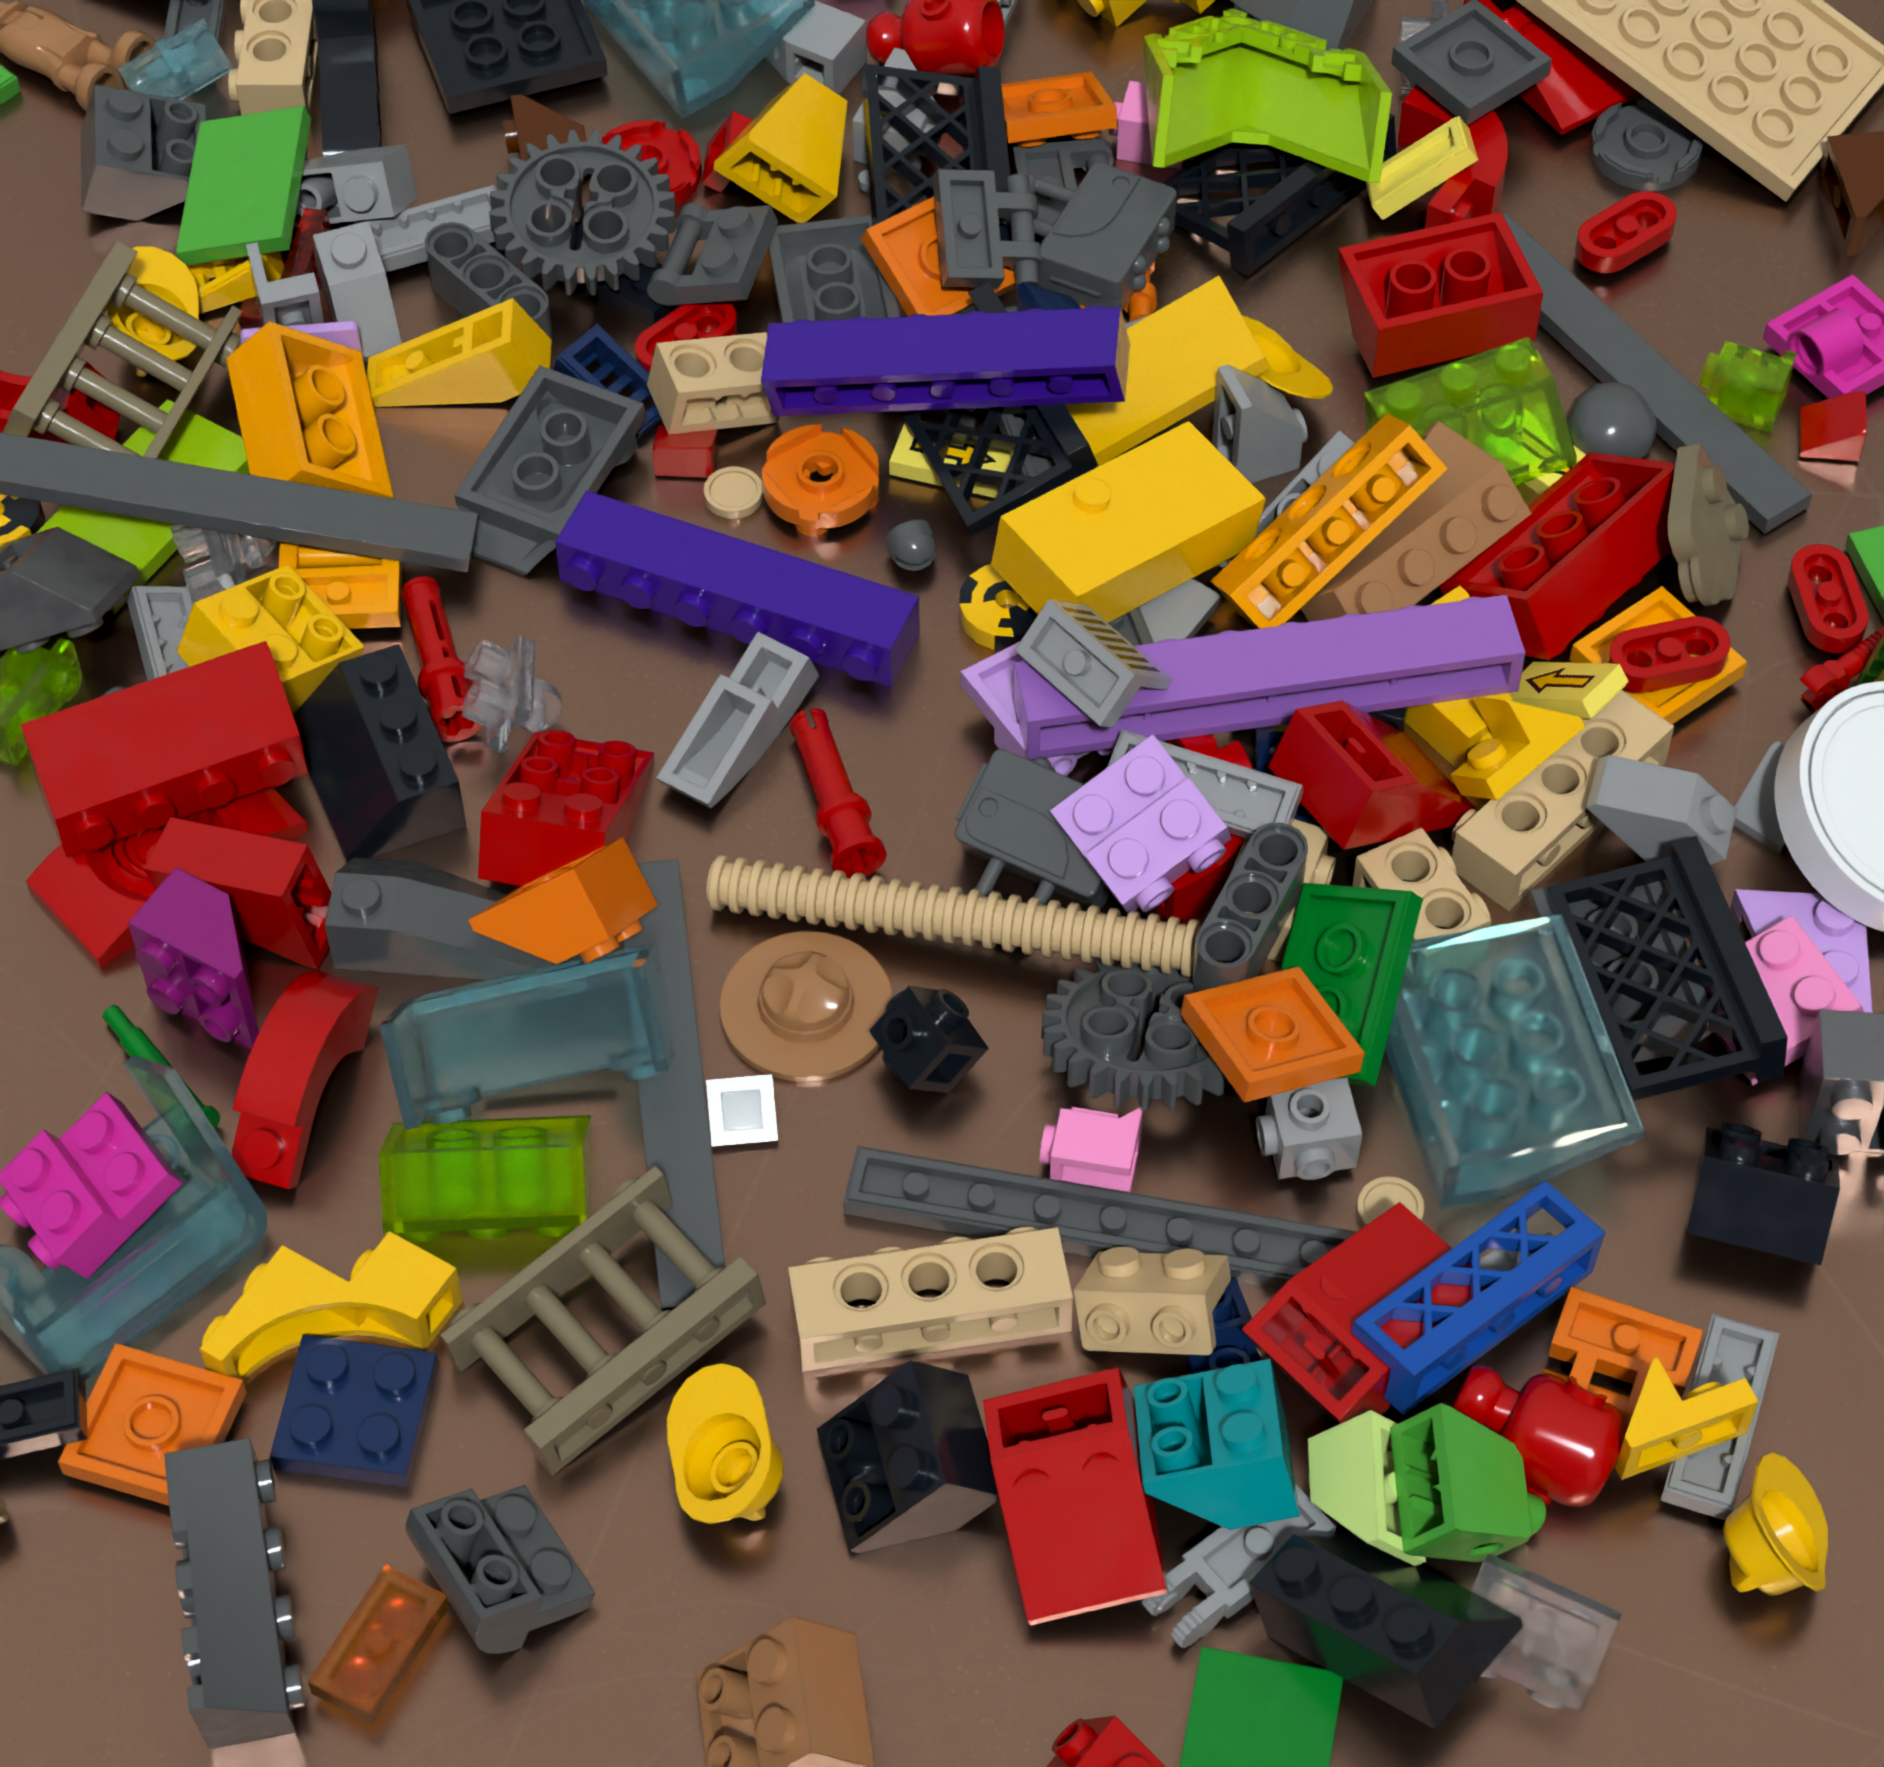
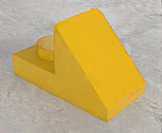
(1521, 742)
(1669, 1428)

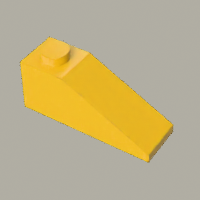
(465, 362)

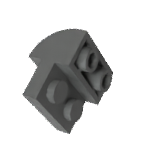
(498, 1565)

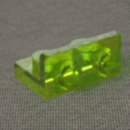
(34, 687)

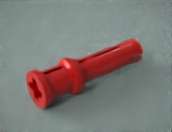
(442, 672)
(841, 812)

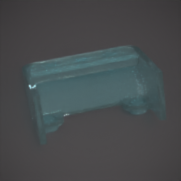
(527, 1031)
(171, 1257)

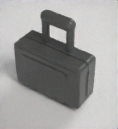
(1103, 235)
(1012, 829)

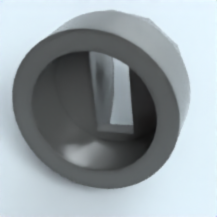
(912, 545)

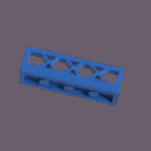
(1490, 1315)

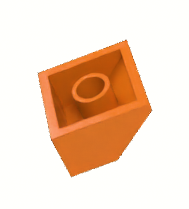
(574, 908)

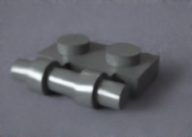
(970, 229)

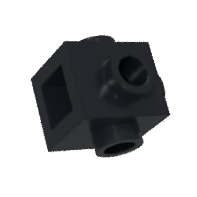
(928, 1038)

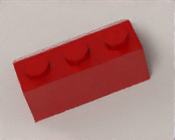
(1439, 294)

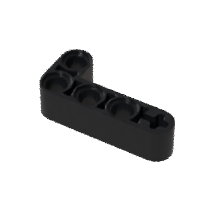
(348, 75)

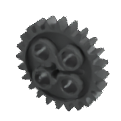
(544, 194)
(1104, 1019)

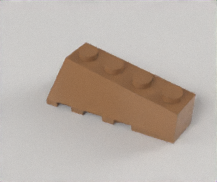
(1432, 537)

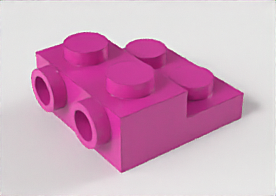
(87, 1187)

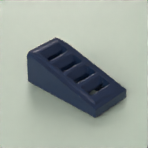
(602, 348)

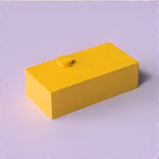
(1130, 527)

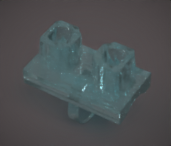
(178, 64)

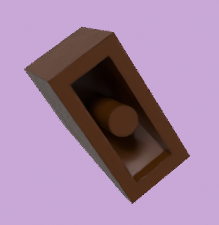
(1854, 187)

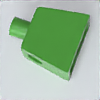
(1460, 1488)

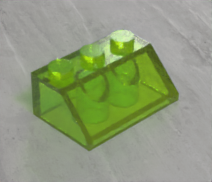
(1494, 400)
(486, 1177)

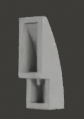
(739, 720)

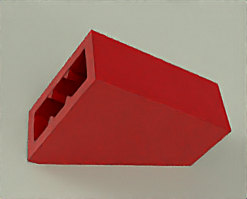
(270, 882)

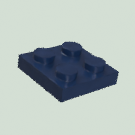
(355, 1411)

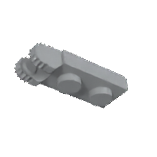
(1225, 1566)

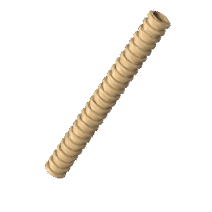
(952, 915)

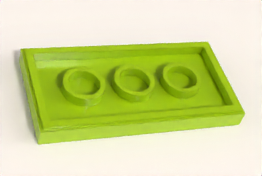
(149, 541)

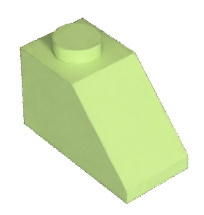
(1356, 1482)

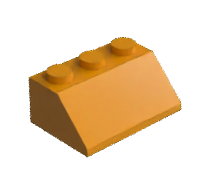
(307, 412)

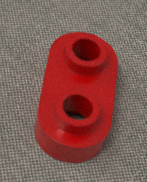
(1625, 232)
(687, 323)
(1832, 611)
(1664, 652)

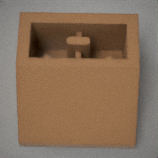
(787, 1701)

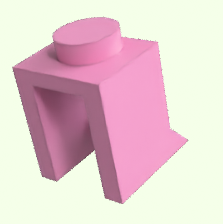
(1093, 1148)

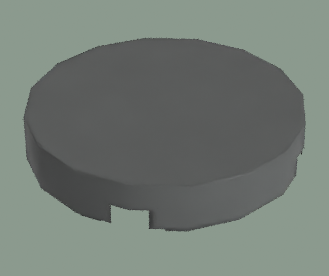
(1644, 147)

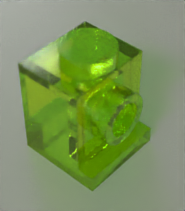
(1748, 383)

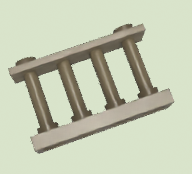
(92, 328)
(614, 1381)

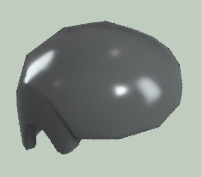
(1612, 421)

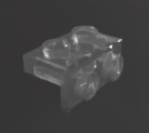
(1560, 1637)

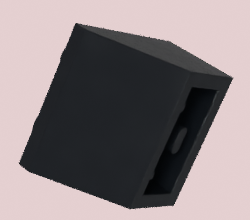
(1764, 1193)
(909, 1458)

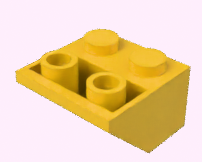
(286, 614)

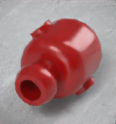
(941, 35)
(1557, 1426)

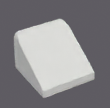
(742, 1110)

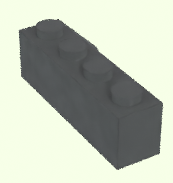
(230, 1594)

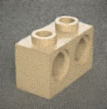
(710, 383)
(1434, 879)

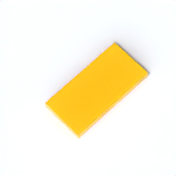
(1171, 369)

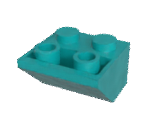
(1218, 1445)

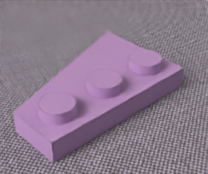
(1833, 932)

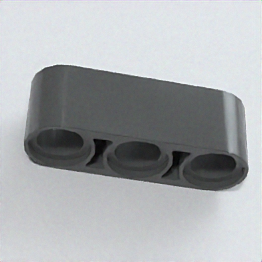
(476, 276)
(1254, 888)

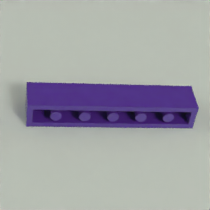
(946, 361)
(738, 588)

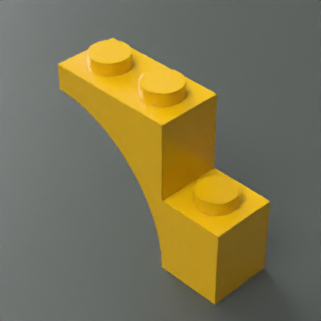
(390, 1295)

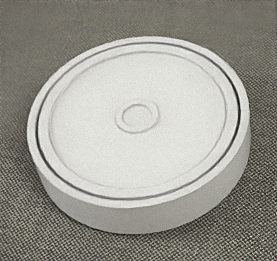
(1834, 801)

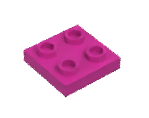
(1835, 338)

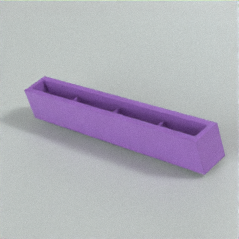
(1269, 672)

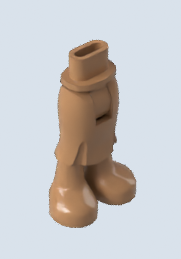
(64, 52)

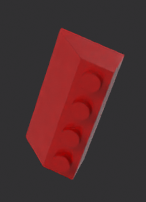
(1577, 549)
(165, 749)

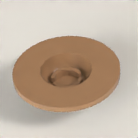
(804, 1005)

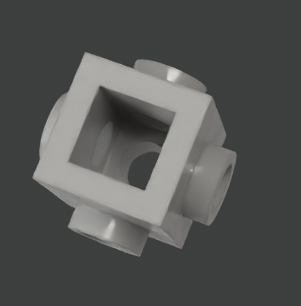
(1311, 1130)

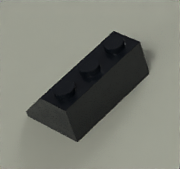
(378, 757)
(1380, 1621)

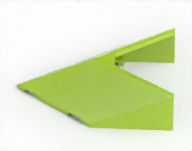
(1264, 87)

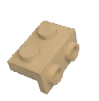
(1151, 1301)

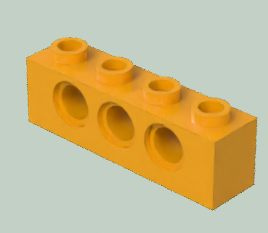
(1329, 523)

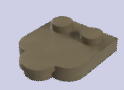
(1704, 528)

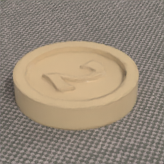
(733, 492)
(1383, 1194)

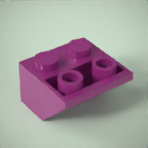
(195, 957)

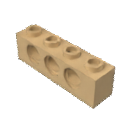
(274, 56)
(1552, 804)
(907, 1324)

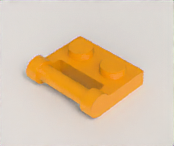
(353, 586)

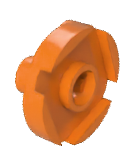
(826, 504)

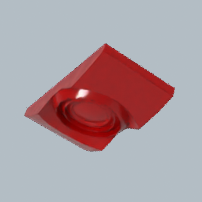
(105, 887)

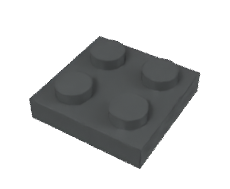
(1471, 61)

